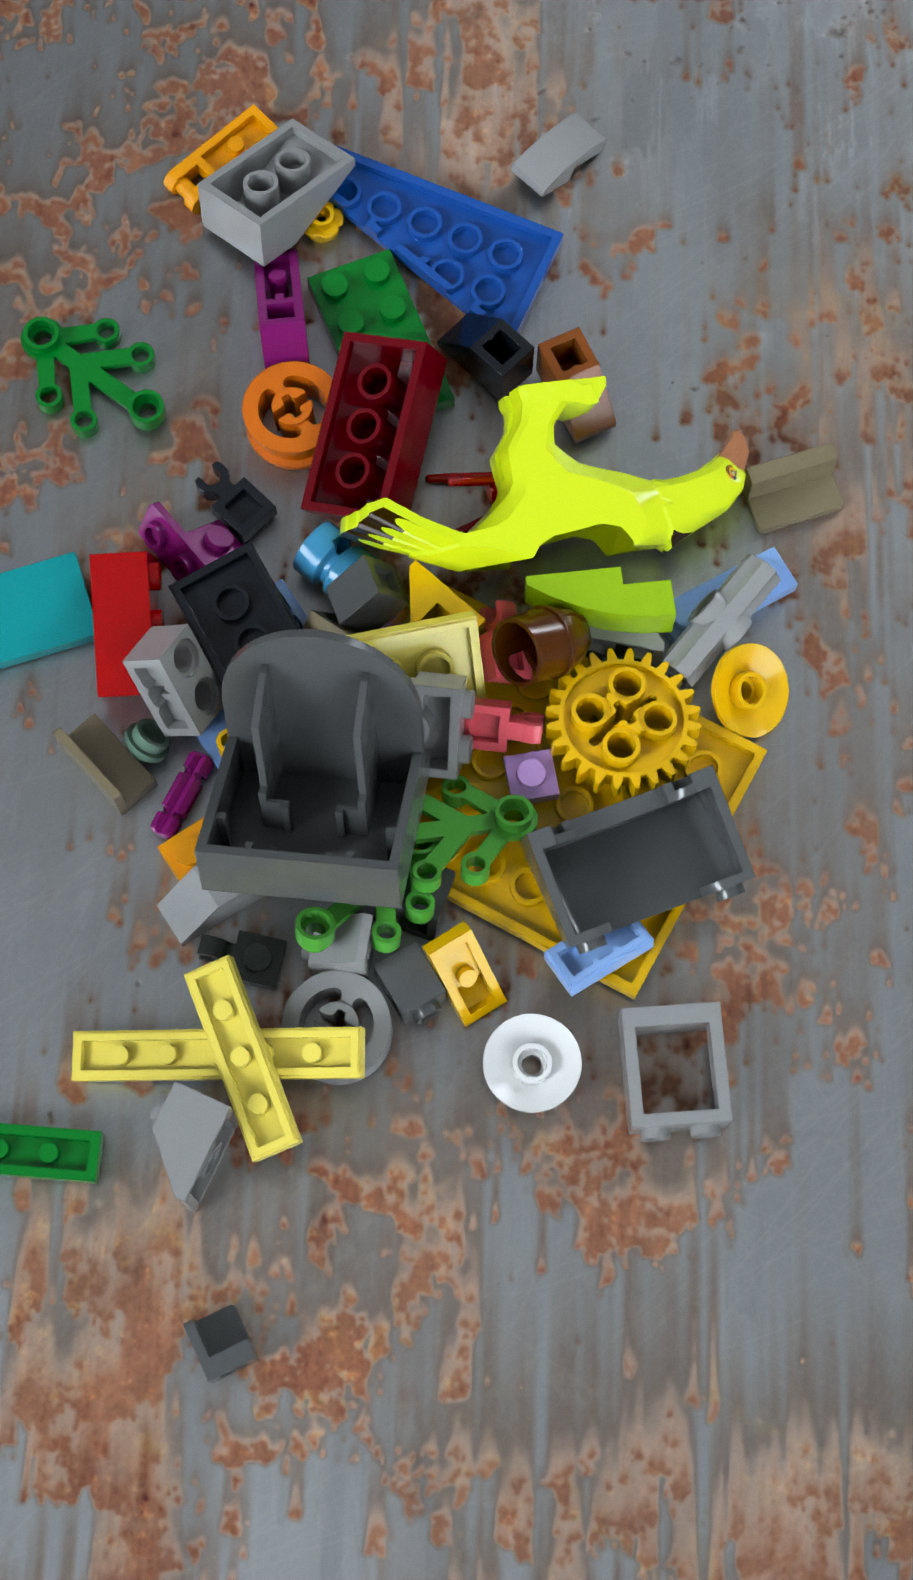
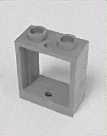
(667, 1020)

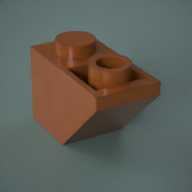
(572, 358)

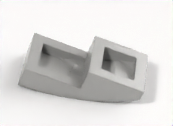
(557, 153)

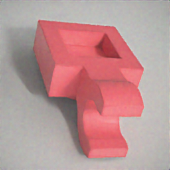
(517, 661)
(494, 725)

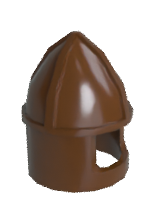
(551, 640)

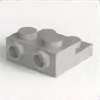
(444, 711)

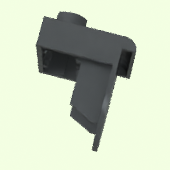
(316, 773)

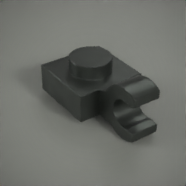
(256, 956)

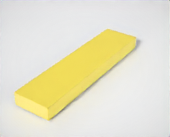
(243, 1058)

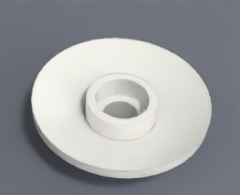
(536, 1038)

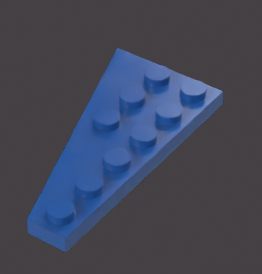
(456, 244)

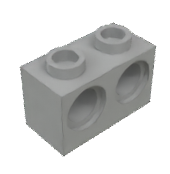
(175, 680)

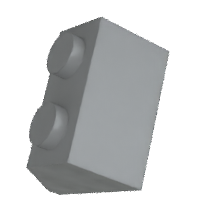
(191, 1139)

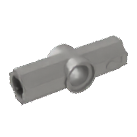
(720, 619)

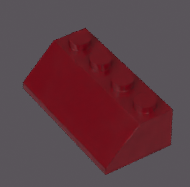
(374, 424)

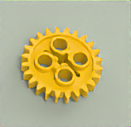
(650, 751)

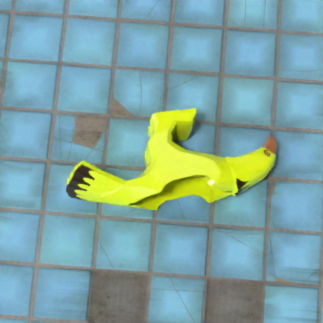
(554, 497)

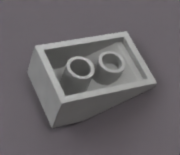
(273, 191)

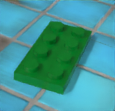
(370, 300)

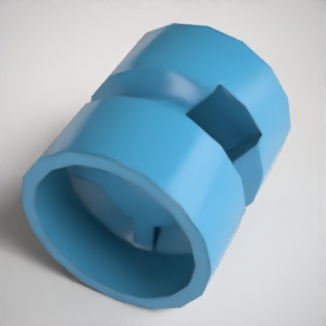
(326, 555)

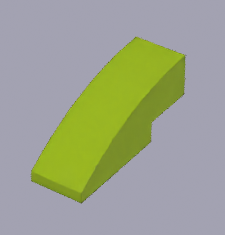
(606, 600)

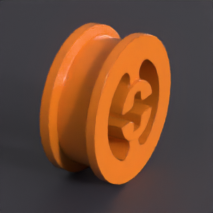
(286, 390)

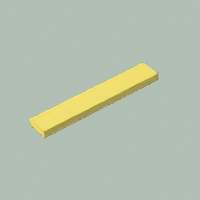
(188, 1057)

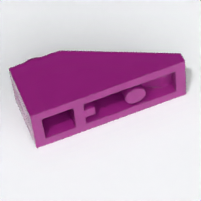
(281, 310)

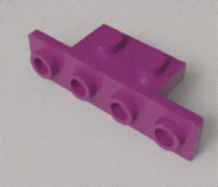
(182, 550)

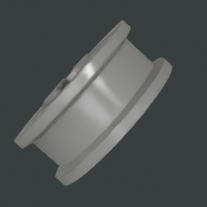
(354, 993)

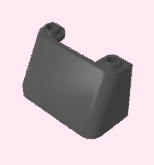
(638, 859)

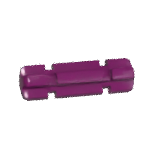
(182, 795)

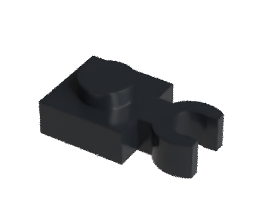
(238, 505)

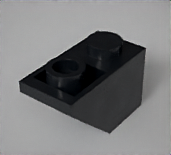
(490, 352)

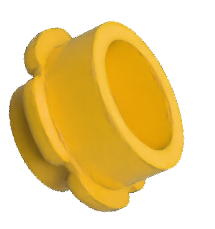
(326, 230)

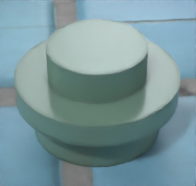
(146, 741)

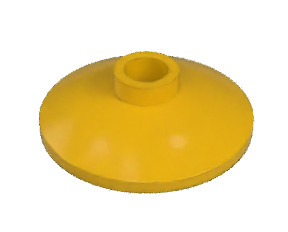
(763, 690)

